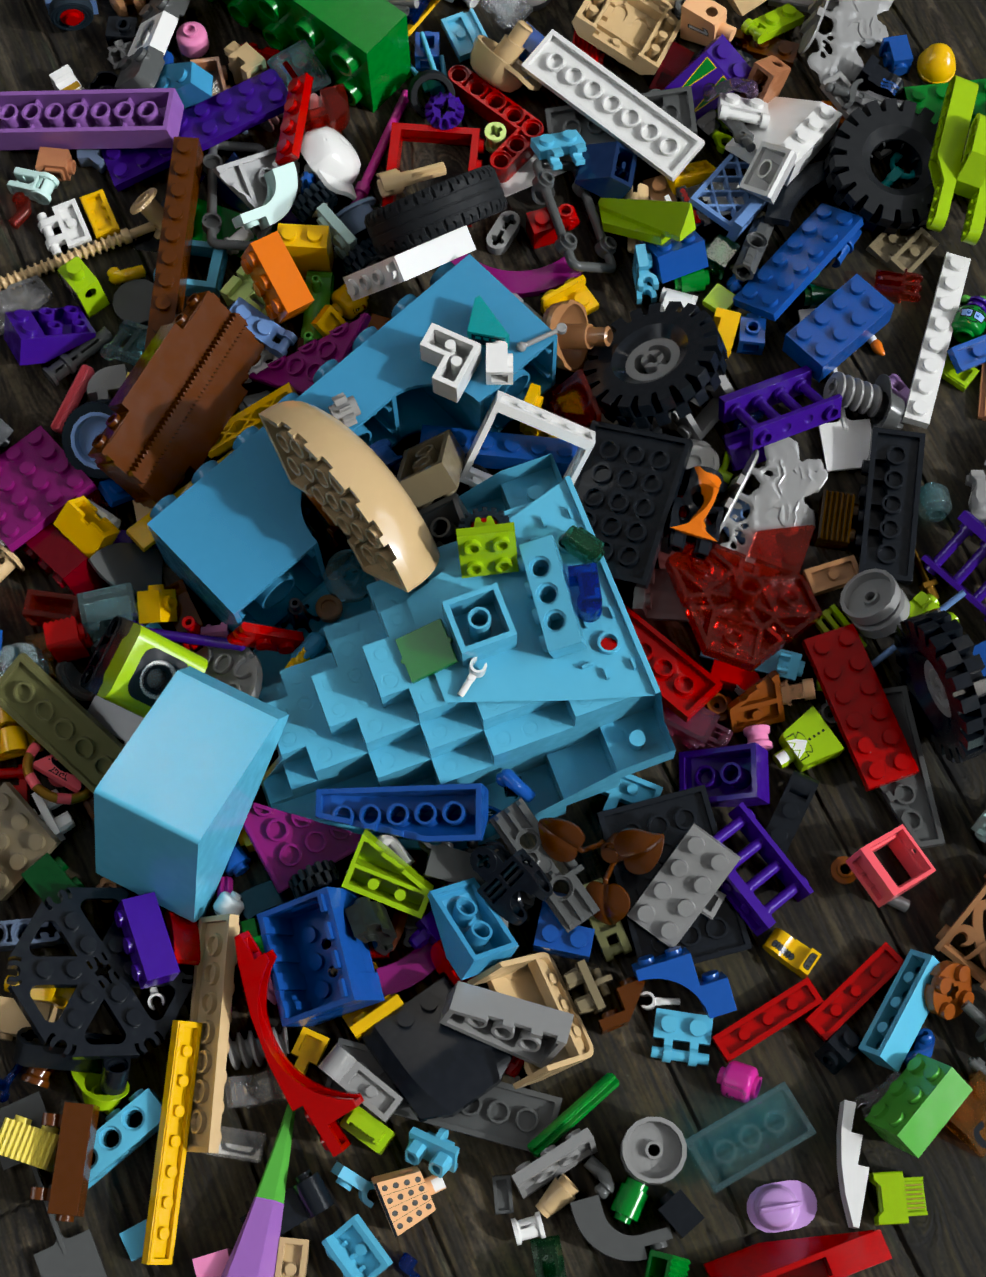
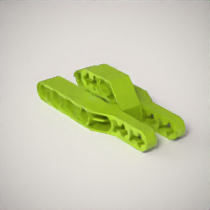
(945, 164)

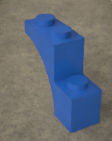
(678, 966)

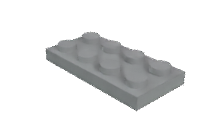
(683, 886)

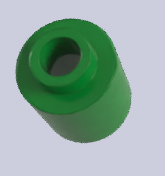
(692, 282)
(629, 1201)

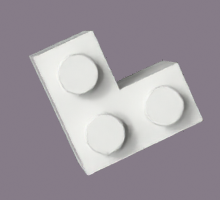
(454, 358)

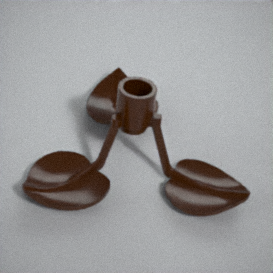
(635, 846)

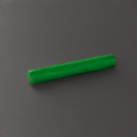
(573, 1114)

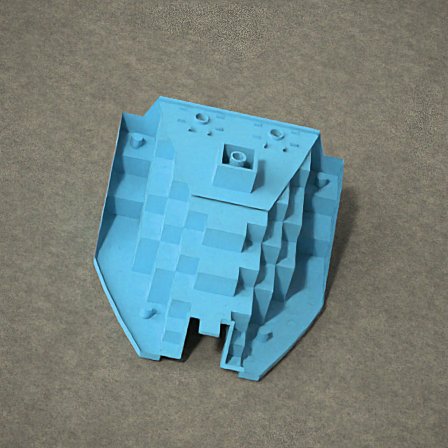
(555, 722)

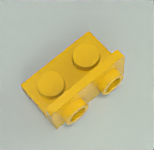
(572, 289)

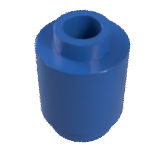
(238, 861)

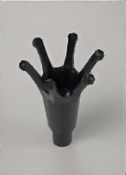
(299, 616)

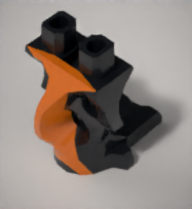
(705, 485)

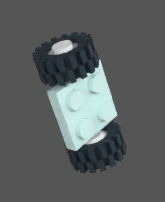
(317, 207)

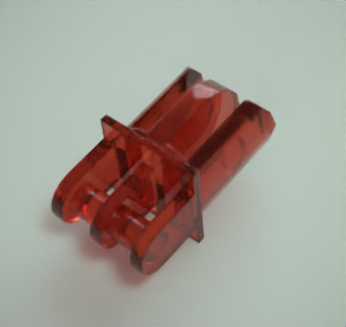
(896, 284)

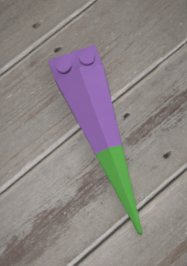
(259, 1238)

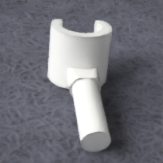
(473, 674)
(154, 992)
(658, 1001)

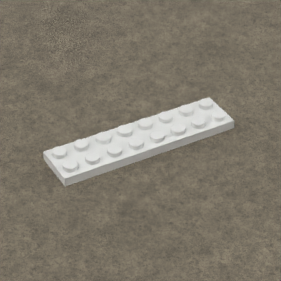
(613, 105)

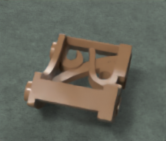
(973, 934)

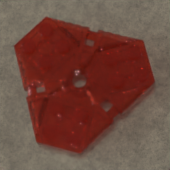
(741, 607)

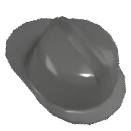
(891, 407)

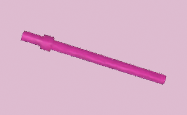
(363, 187)

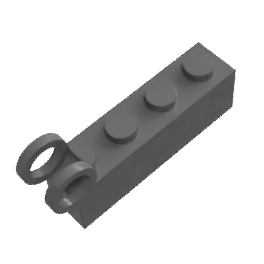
(450, 865)

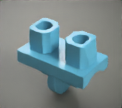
(434, 1148)

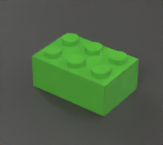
(918, 1104)

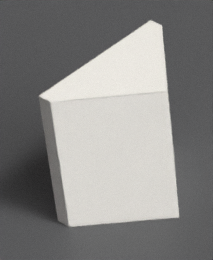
(768, 171)

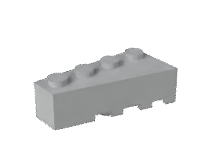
(507, 1022)

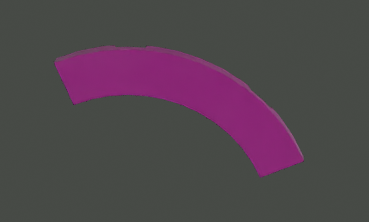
(532, 282)
(406, 971)

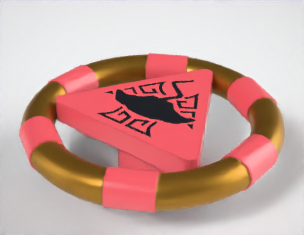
(56, 774)

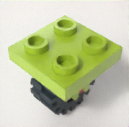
(486, 543)

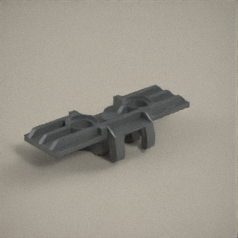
(569, 909)

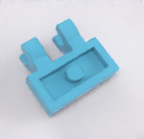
(559, 144)
(641, 274)
(631, 790)

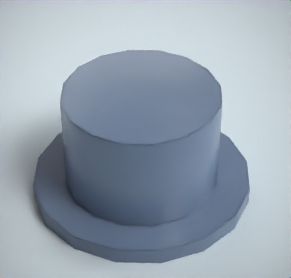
(354, 216)

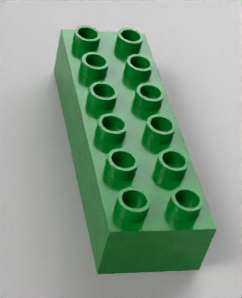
(353, 39)

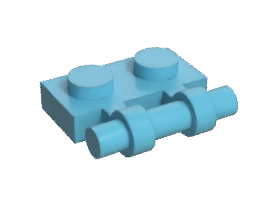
(684, 1028)

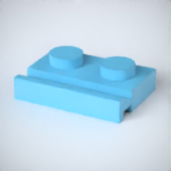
(461, 32)

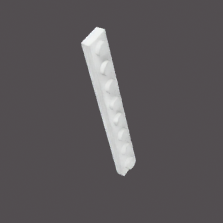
(936, 341)

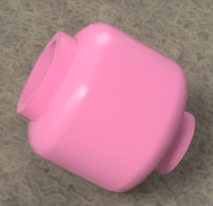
(192, 39)

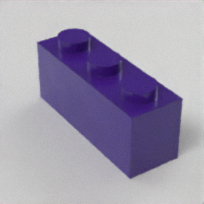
(146, 940)

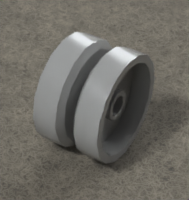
(874, 603)
(669, 1159)

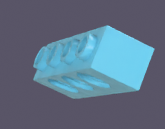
(570, 636)
(129, 1138)

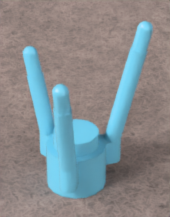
(431, 86)

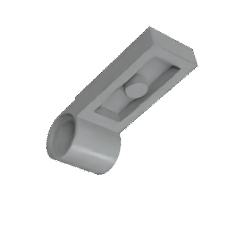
(358, 1079)

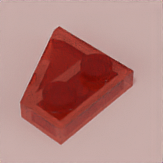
(782, 546)

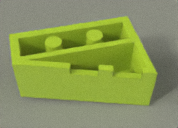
(386, 877)

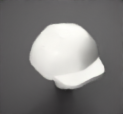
(331, 160)

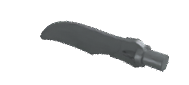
(741, 134)

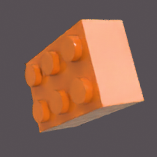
(276, 278)

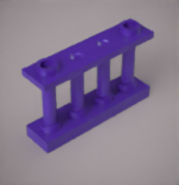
(774, 391)
(969, 526)
(741, 893)

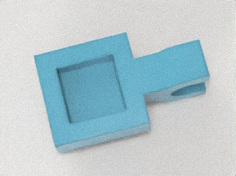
(348, 1179)

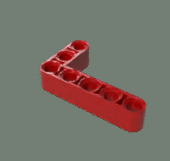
(497, 107)

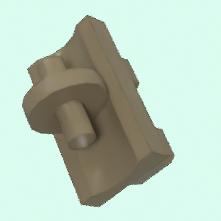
(582, 976)

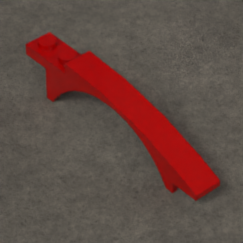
(320, 1103)

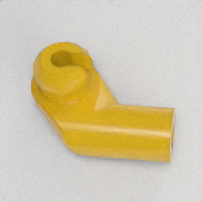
(119, 276)

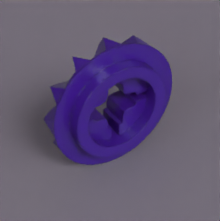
(450, 119)

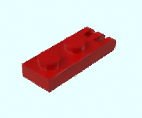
(266, 638)

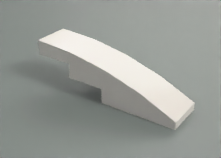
(850, 1175)

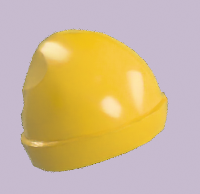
(936, 64)

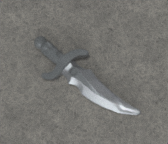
(853, 94)

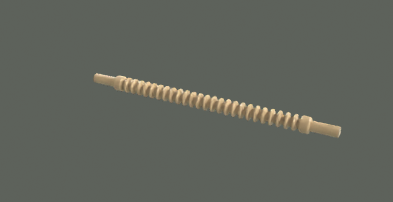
(125, 236)

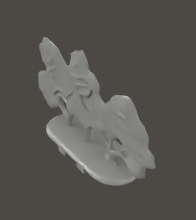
(853, 25)
(779, 497)

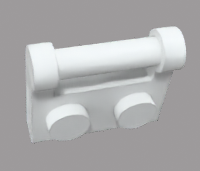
(742, 109)

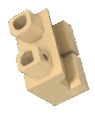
(244, 61)

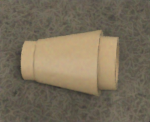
(558, 1195)

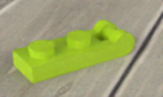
(773, 23)

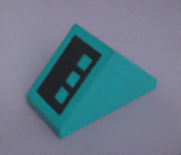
(484, 325)

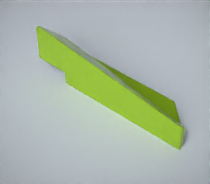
(647, 219)

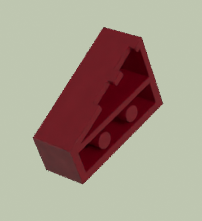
(64, 561)

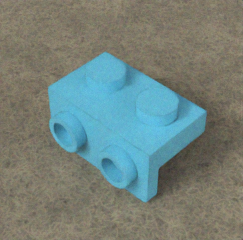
(356, 1250)

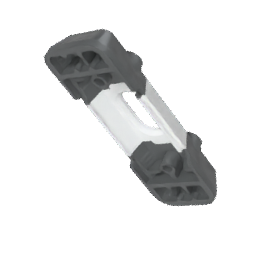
(145, 58)

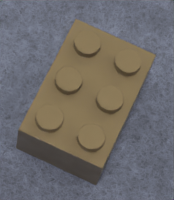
(432, 469)

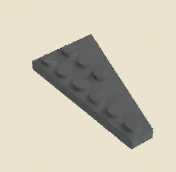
(912, 797)

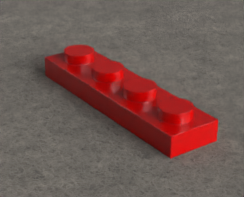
(294, 119)
(854, 992)
(767, 1020)

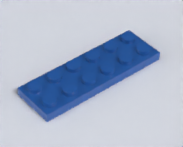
(798, 261)

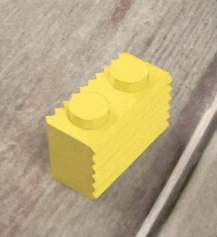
(29, 1143)

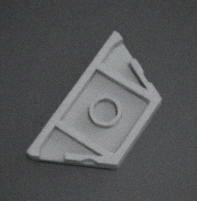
(247, 178)

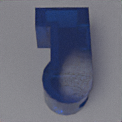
(590, 598)

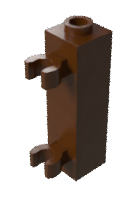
(72, 1160)

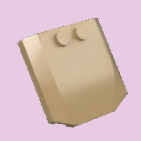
(629, 30)

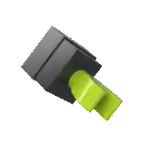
(709, 130)

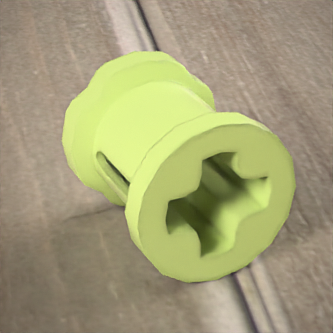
(495, 135)

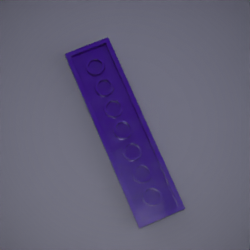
(210, 121)

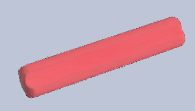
(72, 397)

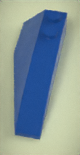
(410, 812)

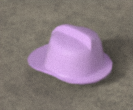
(781, 1206)

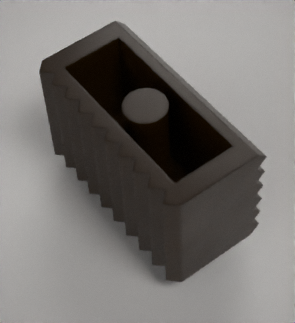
(835, 520)

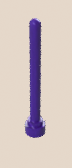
(196, 639)

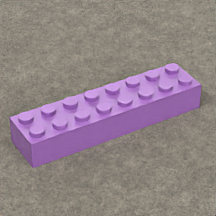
(90, 119)

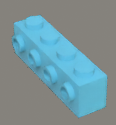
(900, 1013)

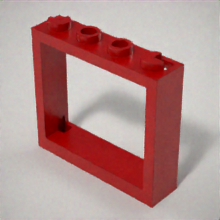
(429, 134)

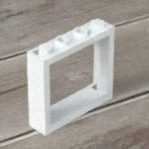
(409, 263)
(536, 418)

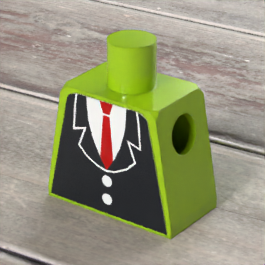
(77, 281)

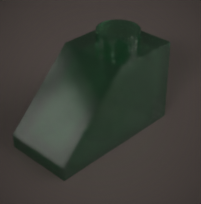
(548, 1257)

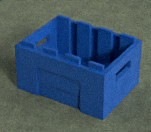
(303, 966)

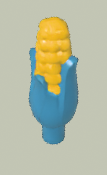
(309, 648)

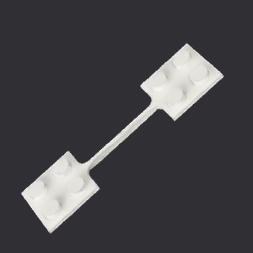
(844, 441)

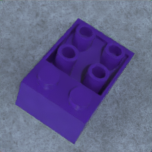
(45, 333)

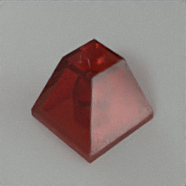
(575, 401)

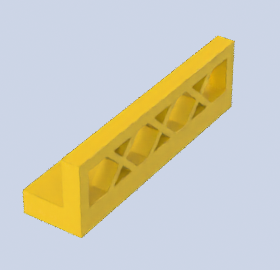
(245, 419)

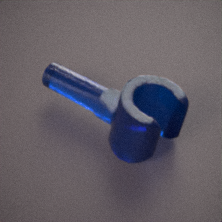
(5, 1084)
(407, 1264)

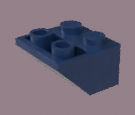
(607, 169)

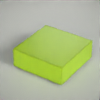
(719, 297)

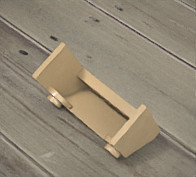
(540, 982)

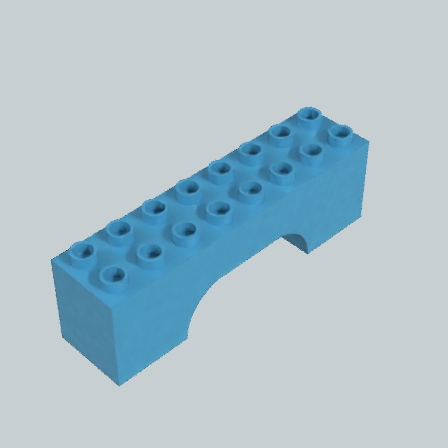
(241, 522)

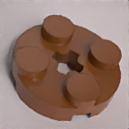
(950, 979)

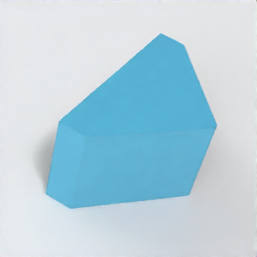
(184, 791)

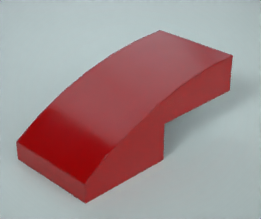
(184, 938)

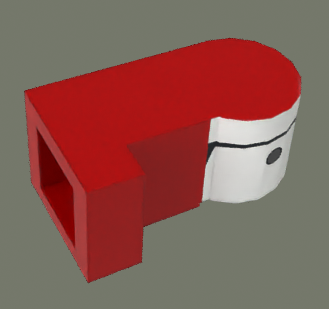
(733, 677)

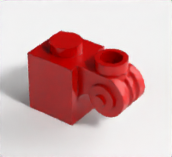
(541, 229)

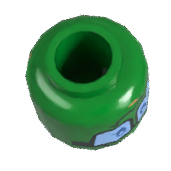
(968, 323)

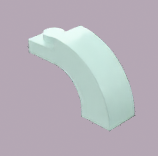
(281, 193)

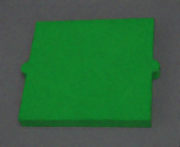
(426, 650)

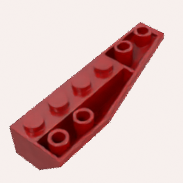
(805, 1257)

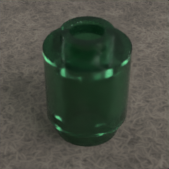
(583, 545)

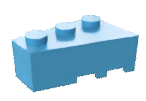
(189, 80)

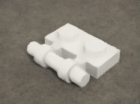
(71, 224)

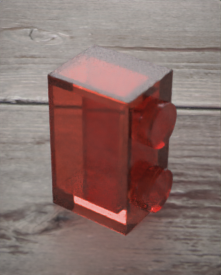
(48, 606)

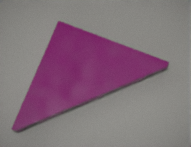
(302, 365)
(292, 842)

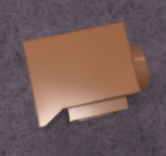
(56, 162)

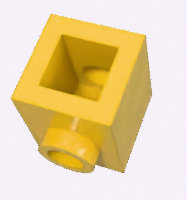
(157, 605)

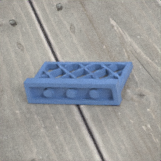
(746, 212)

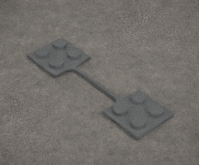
(68, 1256)

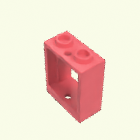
(875, 877)

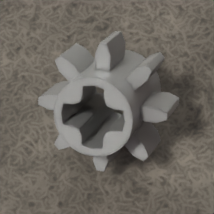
(118, 52)
(345, 409)

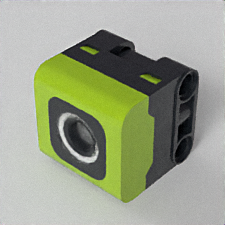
(135, 665)

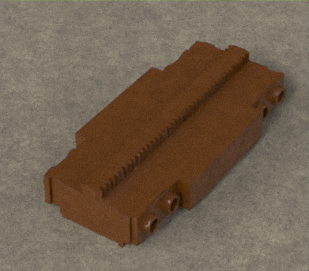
(177, 400)

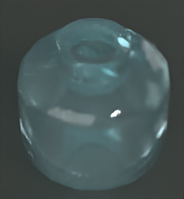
(934, 502)

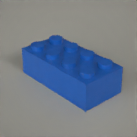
(838, 327)

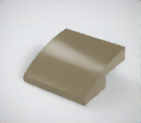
(903, 252)

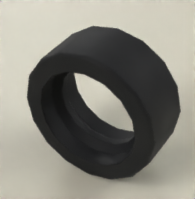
(418, 80)

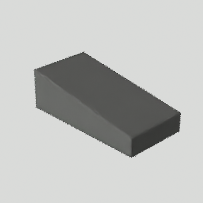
(502, 1194)

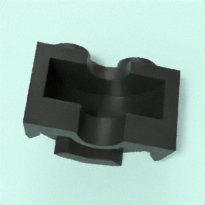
(371, 924)

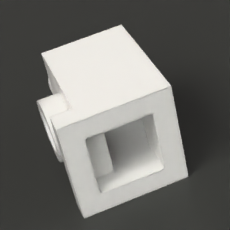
(499, 364)

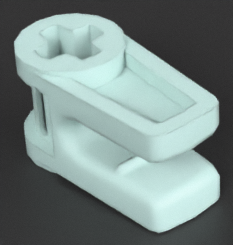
(34, 184)

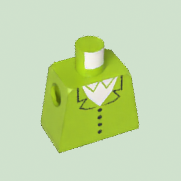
(807, 743)

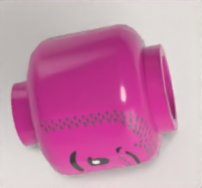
(739, 1081)

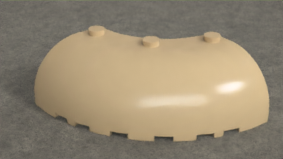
(354, 492)

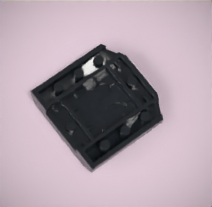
(431, 1063)

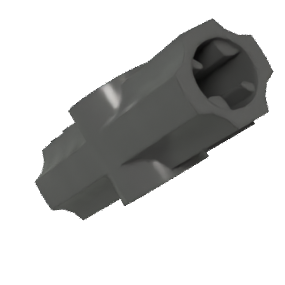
(752, 249)

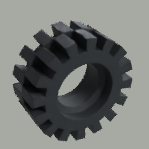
(315, 878)

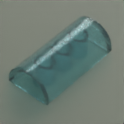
(749, 1138)

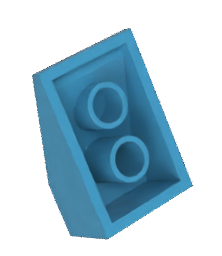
(470, 929)

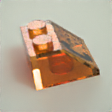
(970, 1118)

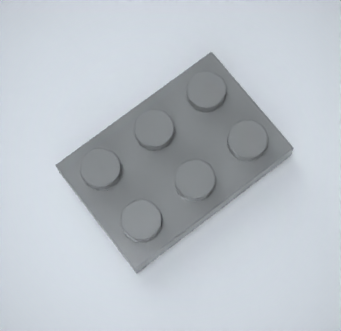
(554, 1162)

